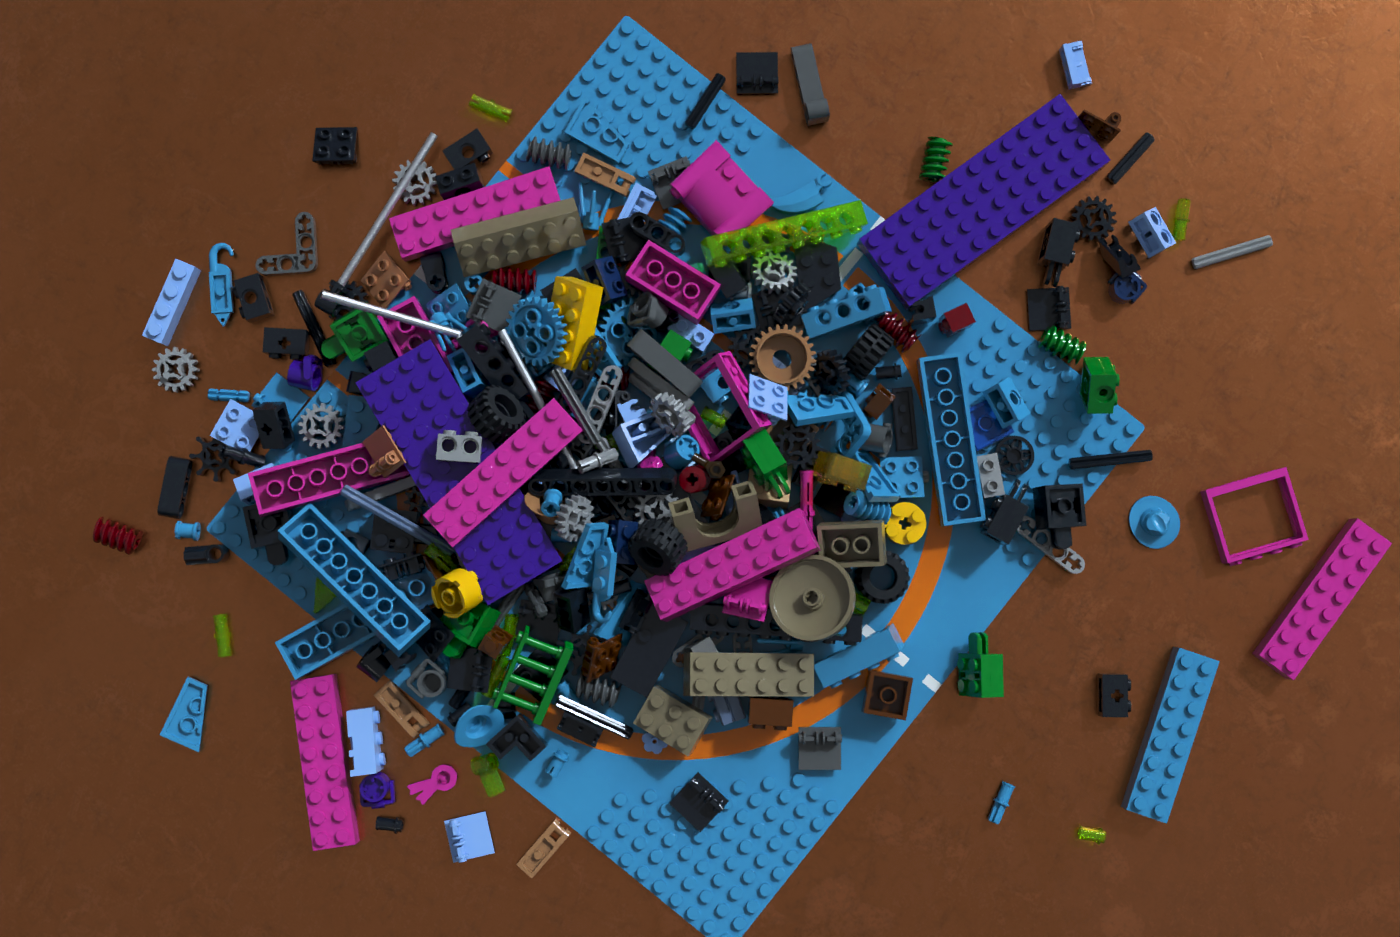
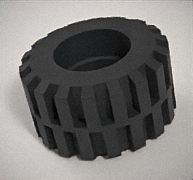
(868, 351)
(496, 414)
(657, 547)
(892, 593)

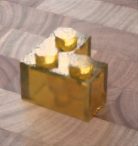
(836, 468)

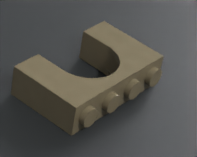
(742, 519)

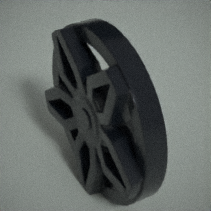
(1015, 455)

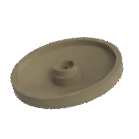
(812, 598)

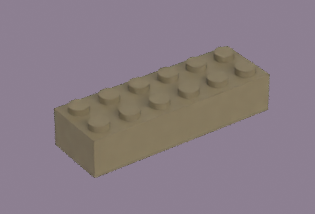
(518, 237)
(748, 674)

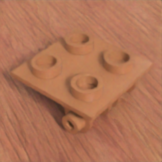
(385, 280)
(383, 452)

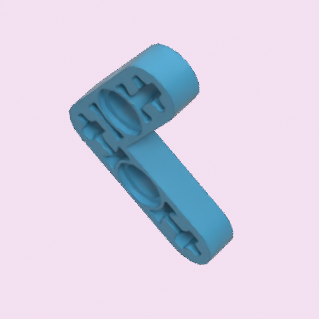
(857, 430)

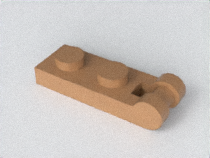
(604, 174)
(401, 708)
(543, 849)

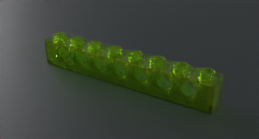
(851, 212)

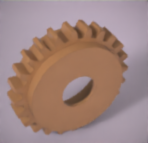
(783, 340)

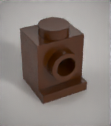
(878, 402)
(495, 642)

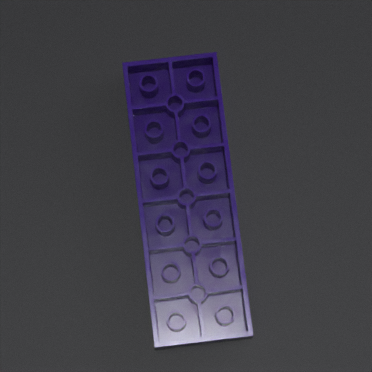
(983, 201)
(417, 402)

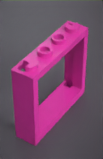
(739, 387)
(1292, 509)

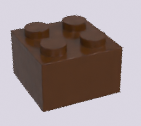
(887, 694)
(770, 711)

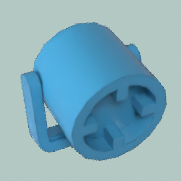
(680, 451)

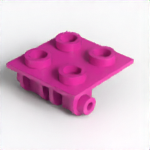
(749, 601)

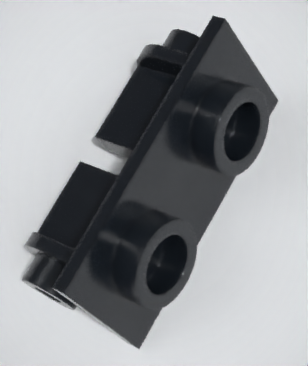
(633, 615)

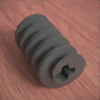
(550, 153)
(598, 690)

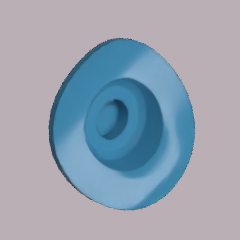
(1154, 522)
(478, 726)

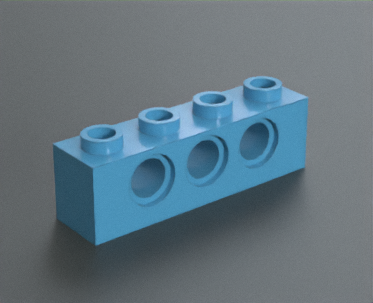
(877, 306)

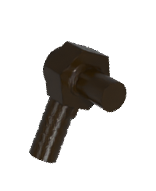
(714, 468)

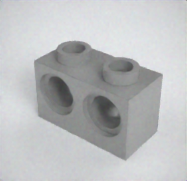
(459, 454)
(990, 475)

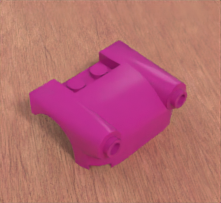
(719, 192)

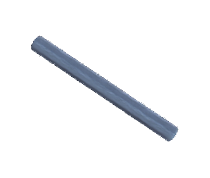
(396, 519)

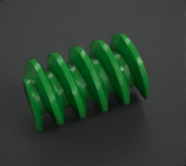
(935, 159)
(1063, 344)

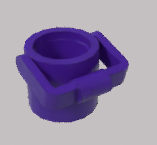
(306, 373)
(374, 789)

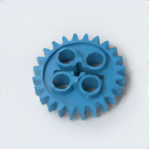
(529, 331)
(617, 341)

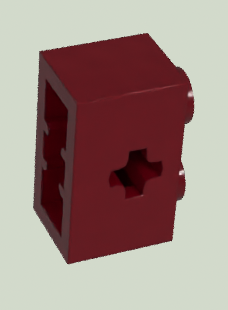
(956, 320)

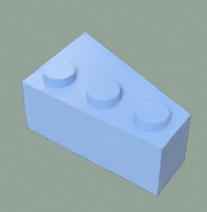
(638, 438)
(365, 741)

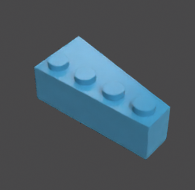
(858, 657)

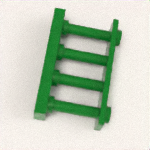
(547, 690)

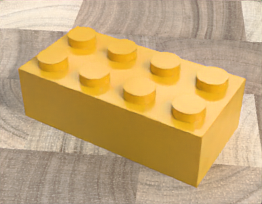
(580, 305)

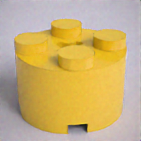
(913, 516)
(457, 592)

